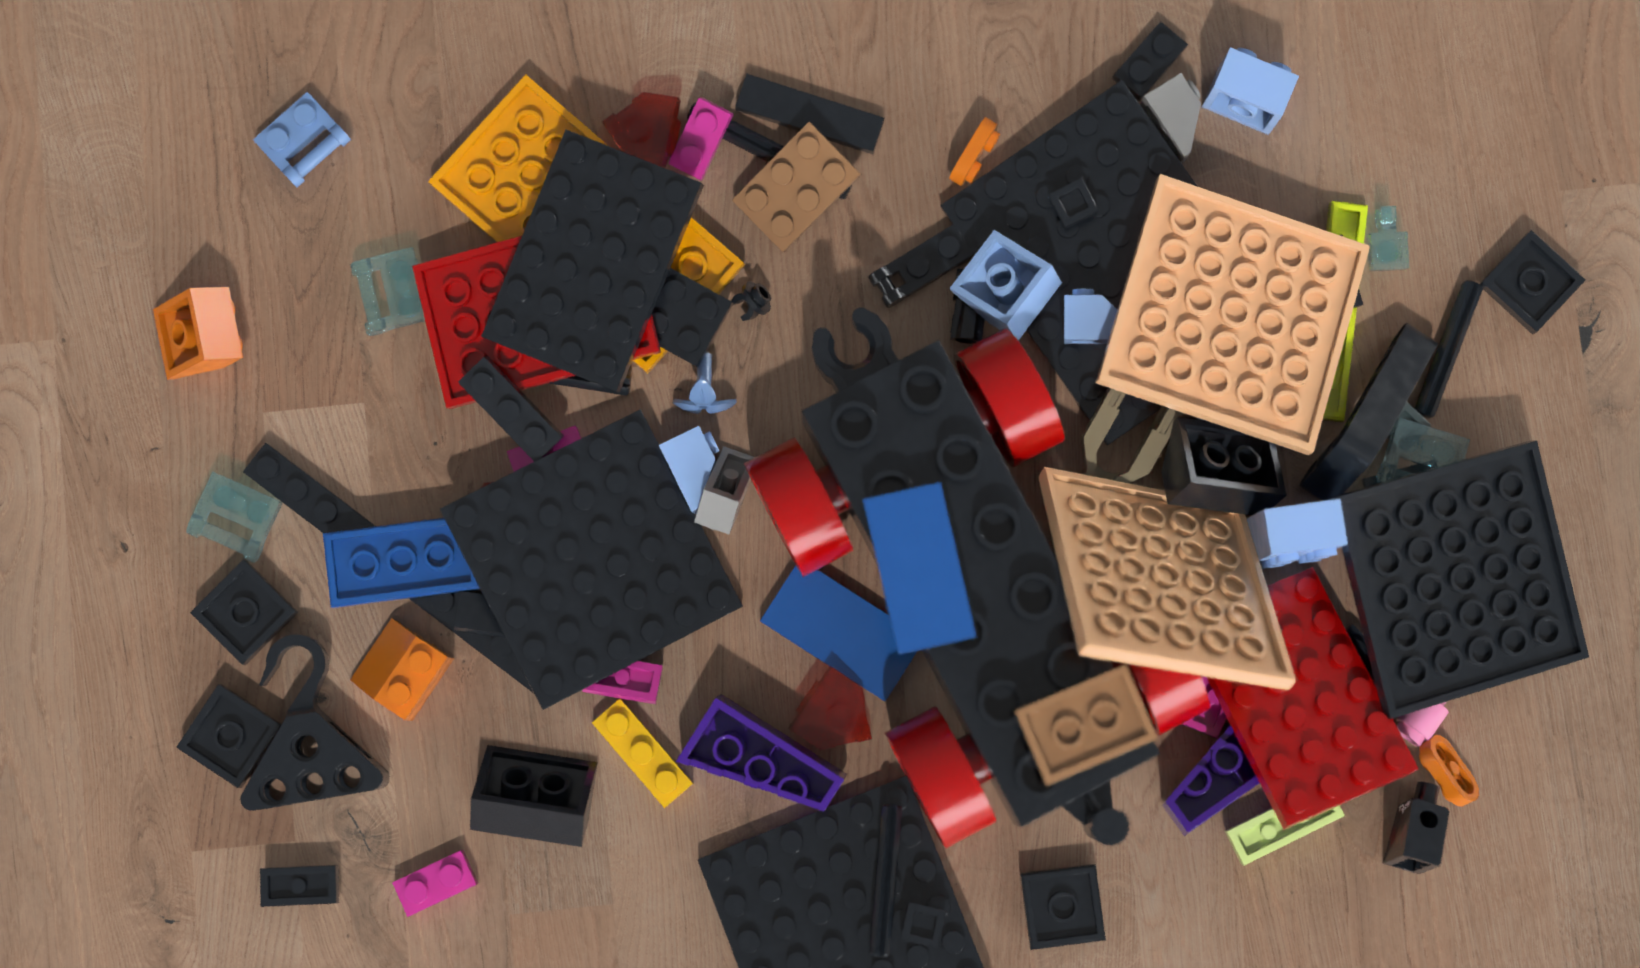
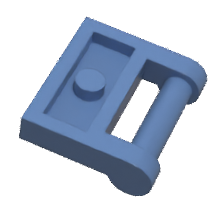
(294, 131)

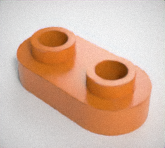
(967, 165)
(1448, 771)

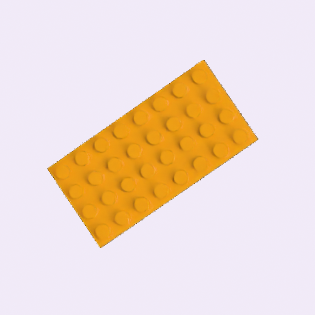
(505, 164)

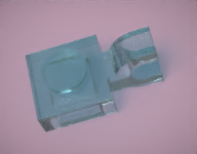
(1387, 247)

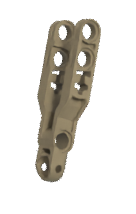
(1147, 452)

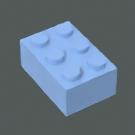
(1298, 533)

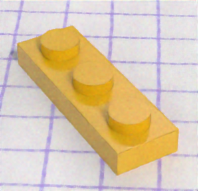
(642, 753)

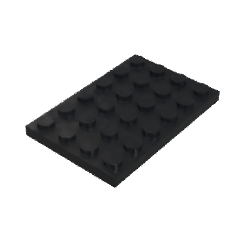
(592, 260)

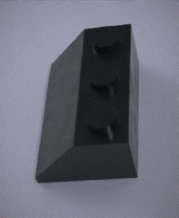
(1220, 469)
(533, 796)

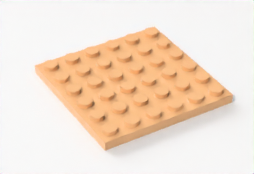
(1233, 314)
(1162, 582)

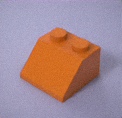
(198, 332)
(401, 670)

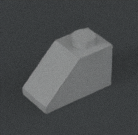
(1174, 113)
(724, 491)

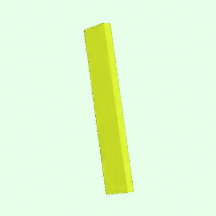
(1351, 222)

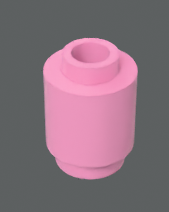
(1421, 724)

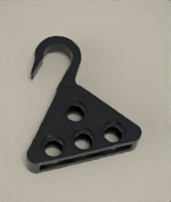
(304, 718)

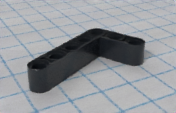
(1372, 415)

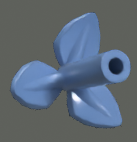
(702, 393)

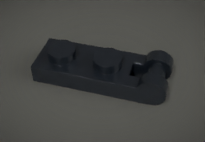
(922, 265)

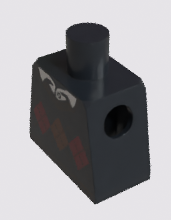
(1418, 832)

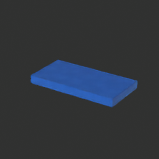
(394, 563)
(919, 568)
(838, 630)

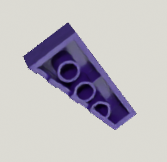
(753, 752)
(1212, 784)

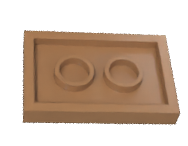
(796, 187)
(1085, 725)

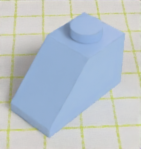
(1087, 317)
(691, 462)

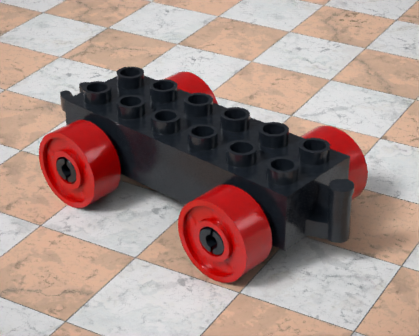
(920, 426)

